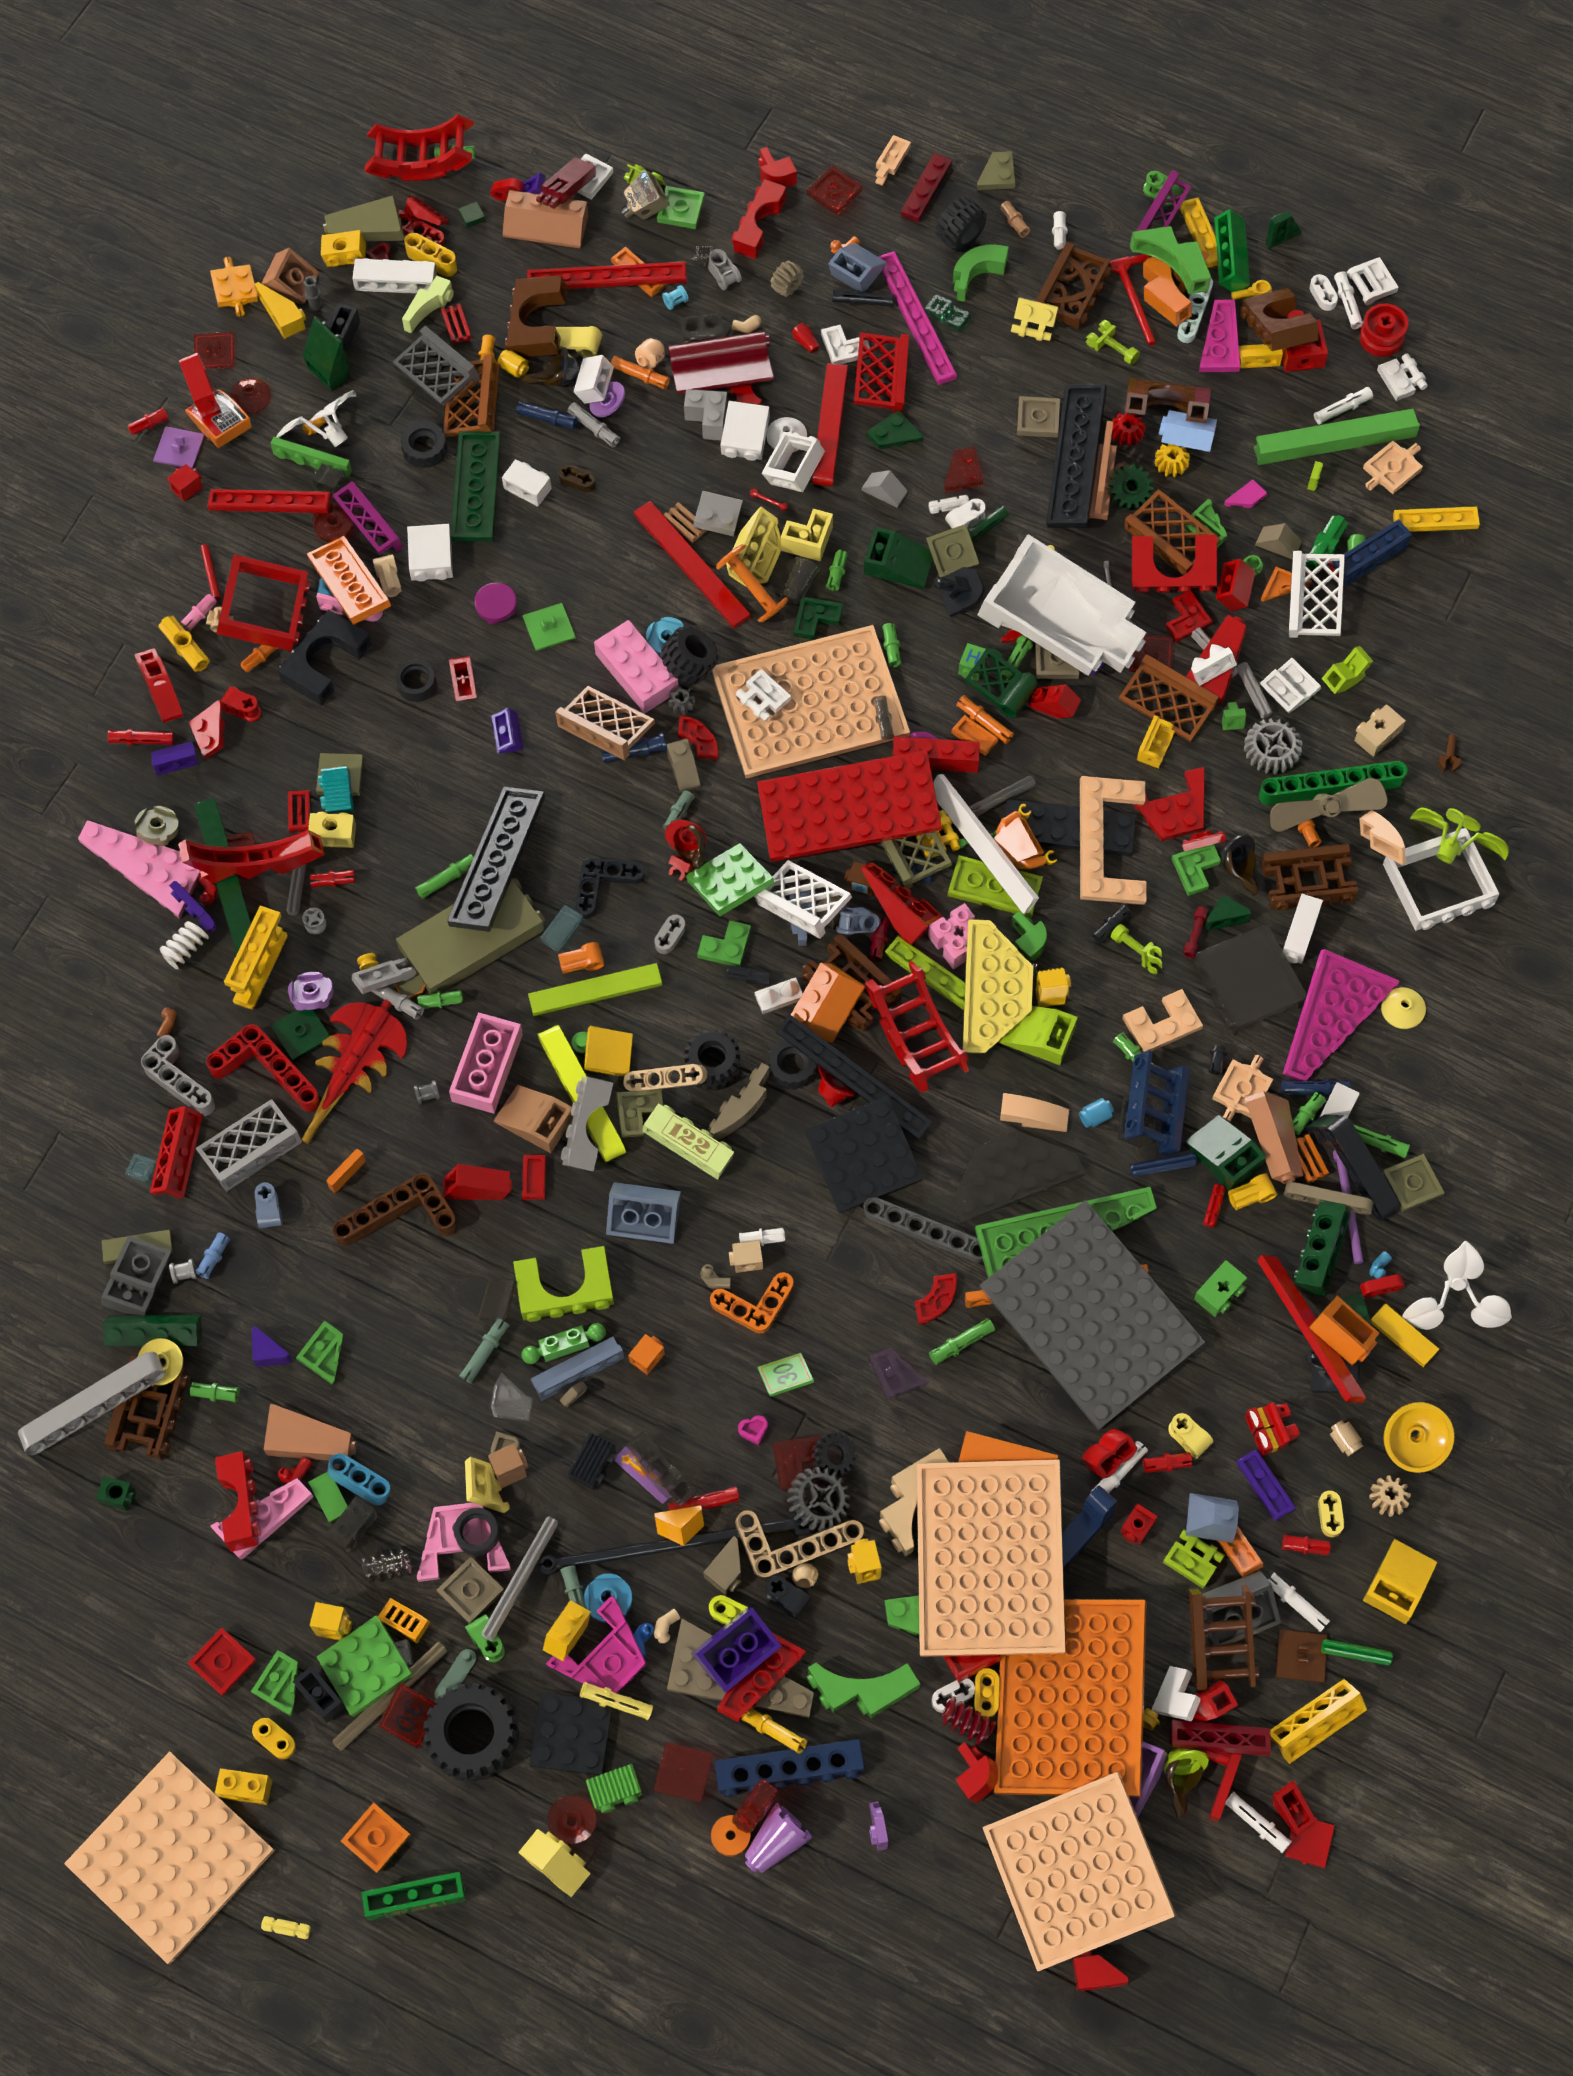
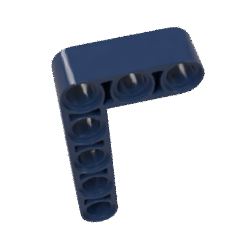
(1095, 1514)

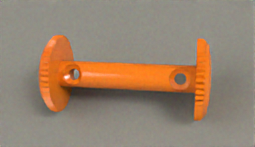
(752, 583)

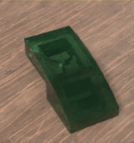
(944, 311)

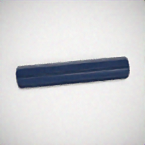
(1163, 1164)

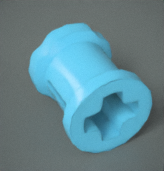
(675, 297)

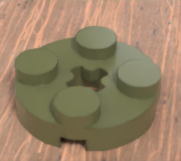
(157, 835)

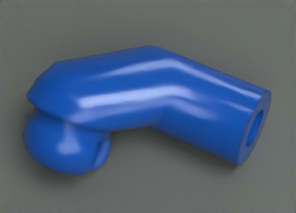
(642, 1635)

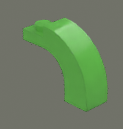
(977, 261)

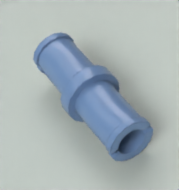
(212, 1255)

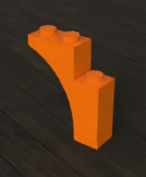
(1162, 292)

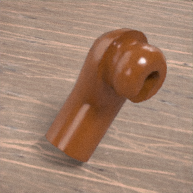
(168, 1023)

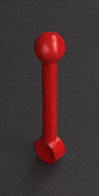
(754, 493)

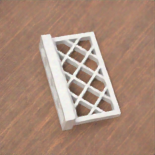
(1298, 599)
(792, 910)

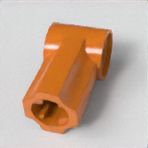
(587, 958)

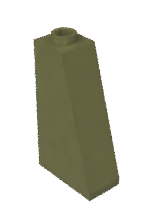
(375, 220)

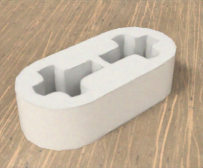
(1320, 293)
(950, 1689)

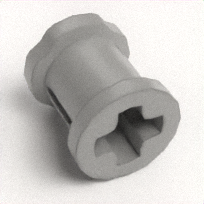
(183, 1271)

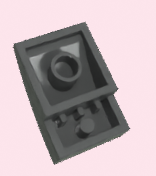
(135, 1277)

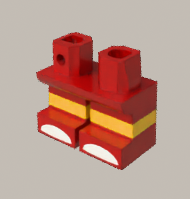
(1268, 1427)

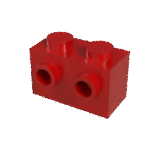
(1235, 584)

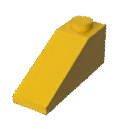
(282, 311)

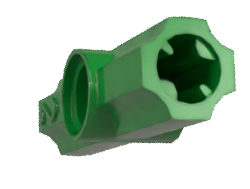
(1328, 540)

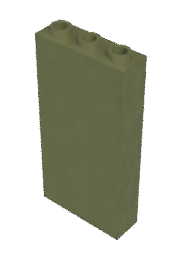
(451, 954)

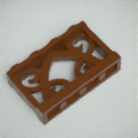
(1067, 261)

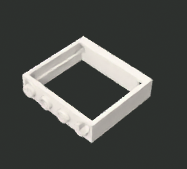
(1431, 848)

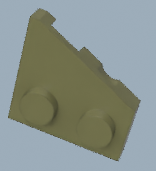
(998, 172)

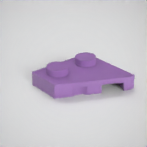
(878, 1831)

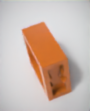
(1345, 1331)

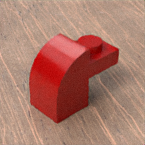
(778, 171)
(980, 1777)

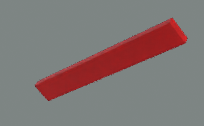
(617, 275)
(692, 564)
(1304, 1319)

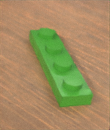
(308, 456)

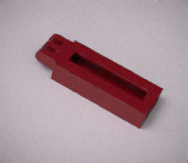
(573, 176)

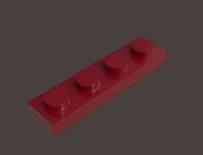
(926, 187)

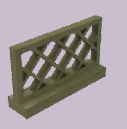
(901, 866)

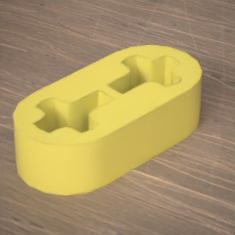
(1325, 1514)

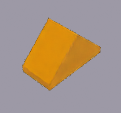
(680, 1524)

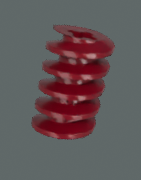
(966, 1721)

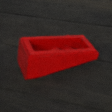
(419, 209)

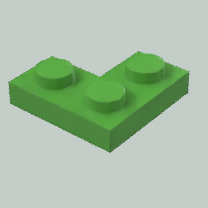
(1190, 867)
(726, 951)

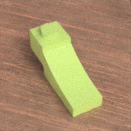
(427, 301)

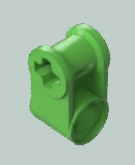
(1156, 186)
(475, 1631)

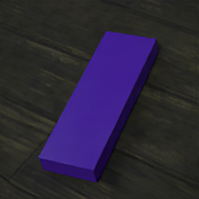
(1265, 1485)

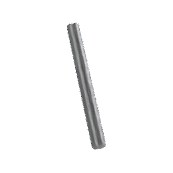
(519, 1578)

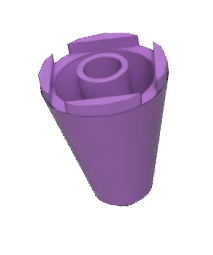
(776, 1839)

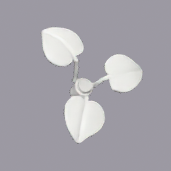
(333, 430)
(1459, 1266)

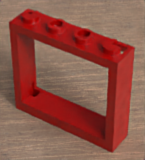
(256, 633)

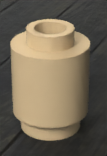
(1346, 1437)

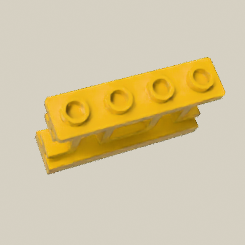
(256, 957)

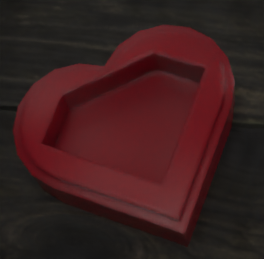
(379, 252)

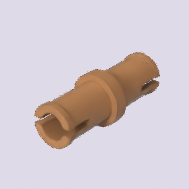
(1015, 219)

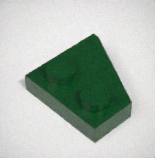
(1281, 229)
(893, 432)

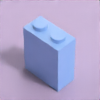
(1187, 433)

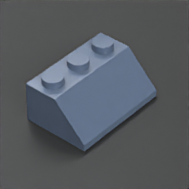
(643, 1212)

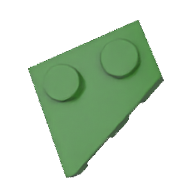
(1208, 518)

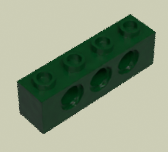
(1318, 1281)

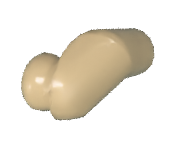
(747, 326)
(662, 1626)

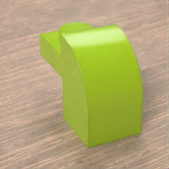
(1349, 672)

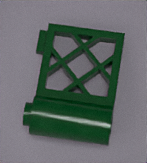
(1016, 692)

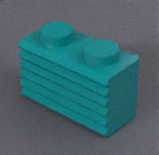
(336, 790)

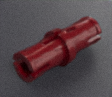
(879, 940)

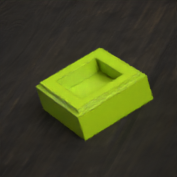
(1315, 476)

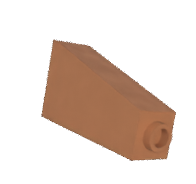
(1276, 1135)
(300, 1436)

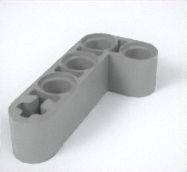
(180, 1080)

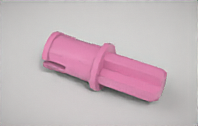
(198, 612)

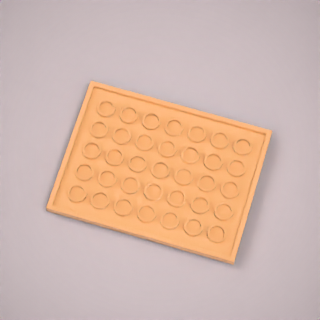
(829, 705)
(990, 1558)

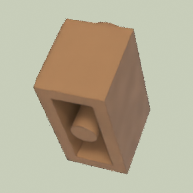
(508, 1465)

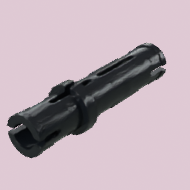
(862, 298)

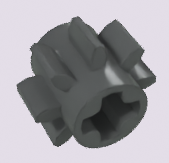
(681, 695)

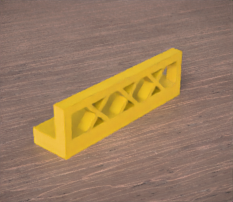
(1320, 1723)

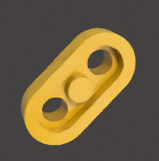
(986, 1694)
(273, 1737)

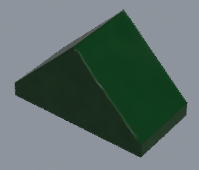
(1227, 914)

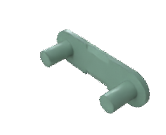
(457, 1672)

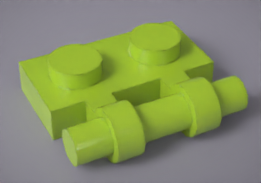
(1189, 1563)

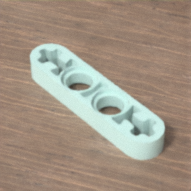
(1197, 309)

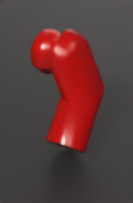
(210, 892)
(288, 1475)

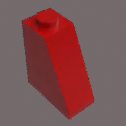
(200, 385)
(476, 1183)

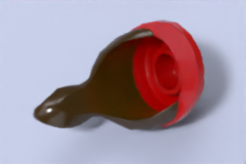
(687, 840)

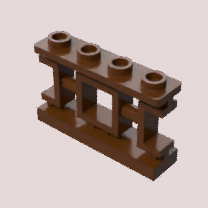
(1305, 861)
(863, 970)
(165, 1418)

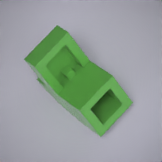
(1032, 938)

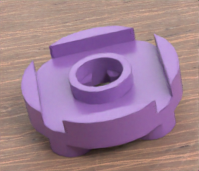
(306, 1000)

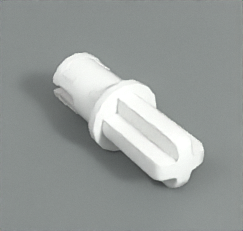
(1059, 230)
(764, 1236)

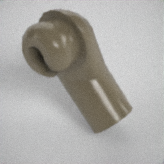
(712, 1280)

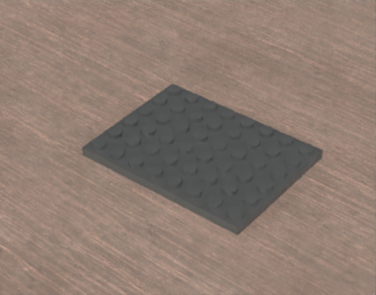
(1091, 1314)

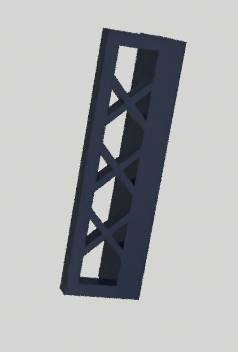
(1374, 551)

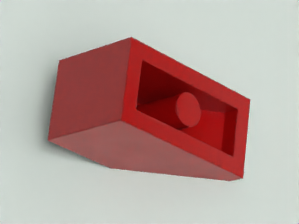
(1095, 1972)

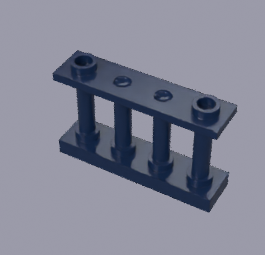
(1174, 1103)

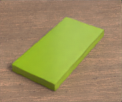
(977, 884)

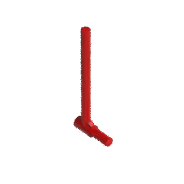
(1122, 266)

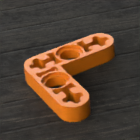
(761, 1310)

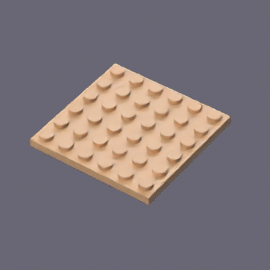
(169, 1858)
(1079, 1871)

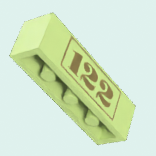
(688, 1141)

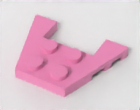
(442, 1540)

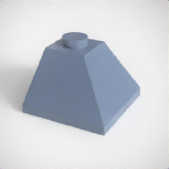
(1212, 1517)

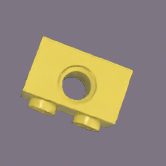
(341, 836)

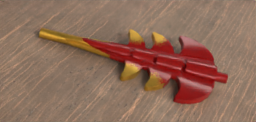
(370, 1029)

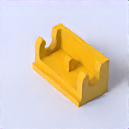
(1156, 742)

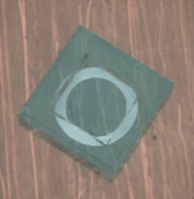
(140, 1168)

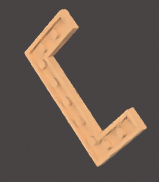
(1092, 881)

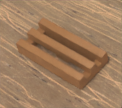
(675, 512)

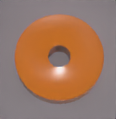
(722, 1844)

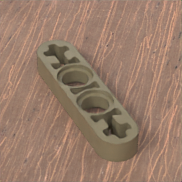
(1314, 1194)

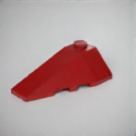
(906, 913)

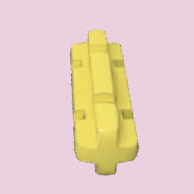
(285, 1927)

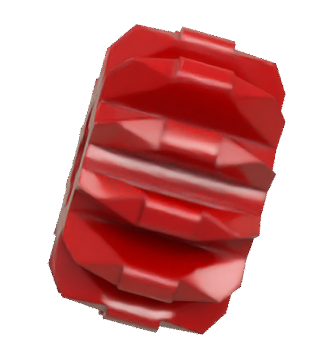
(1128, 429)

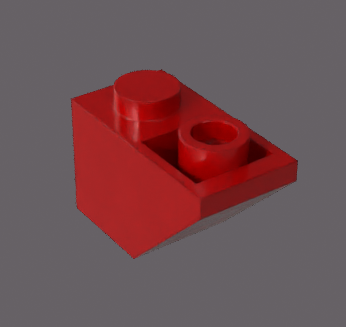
(1055, 701)
(1214, 1702)

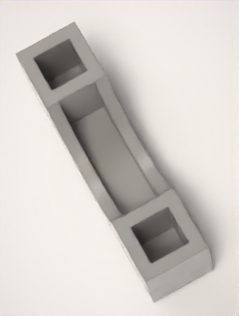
(579, 1150)

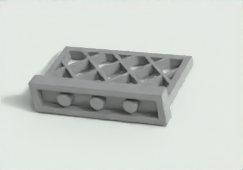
(257, 1156)

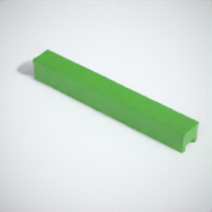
(1336, 436)

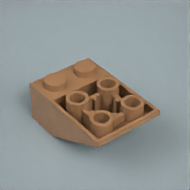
(535, 1117)

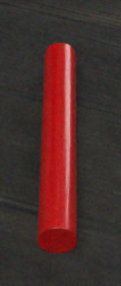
(210, 572)

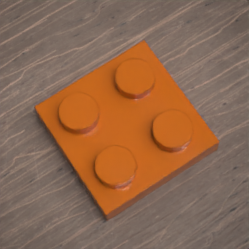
(375, 1838)

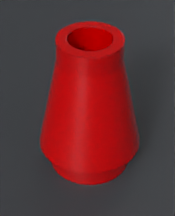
(805, 337)

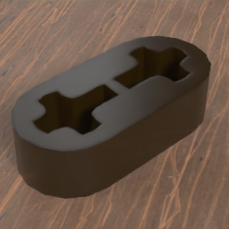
(576, 478)

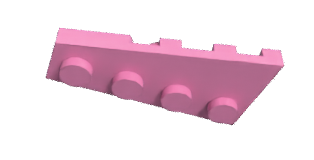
(274, 1511)

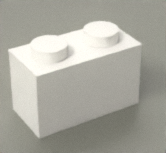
(593, 379)
(526, 482)

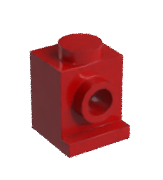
(1144, 1517)

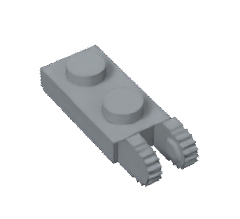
(383, 975)

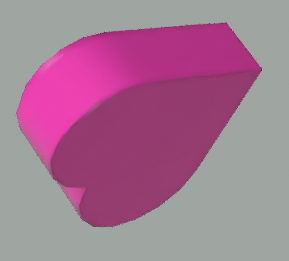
(753, 1429)

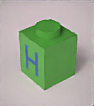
(969, 659)

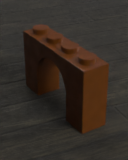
(528, 296)
(1264, 316)
(1191, 399)

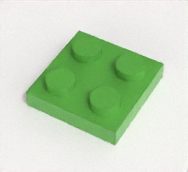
(683, 208)

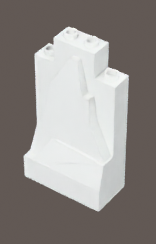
(1064, 609)

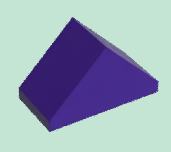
(266, 1351)

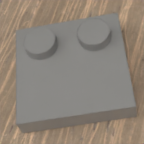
(717, 513)

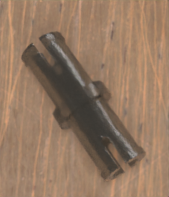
(883, 717)

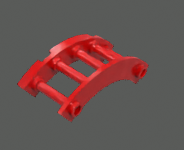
(424, 169)
(898, 1038)

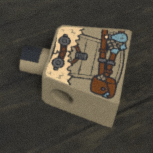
(644, 196)

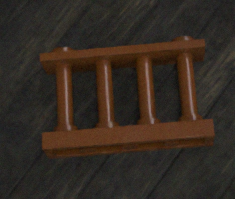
(1200, 1627)

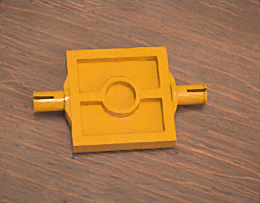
(234, 286)

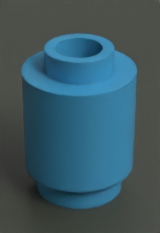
(1096, 1113)

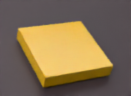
(608, 1051)

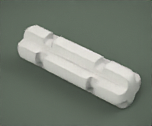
(947, 504)

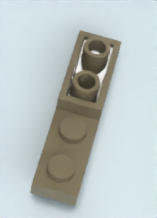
(738, 1111)

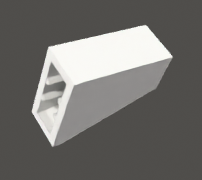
(1301, 928)

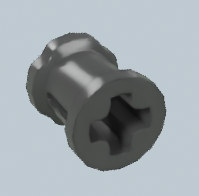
(426, 1092)

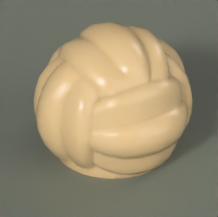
(804, 1575)

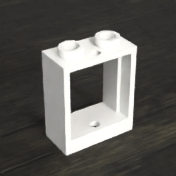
(795, 481)

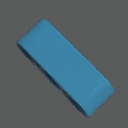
(353, 1469)

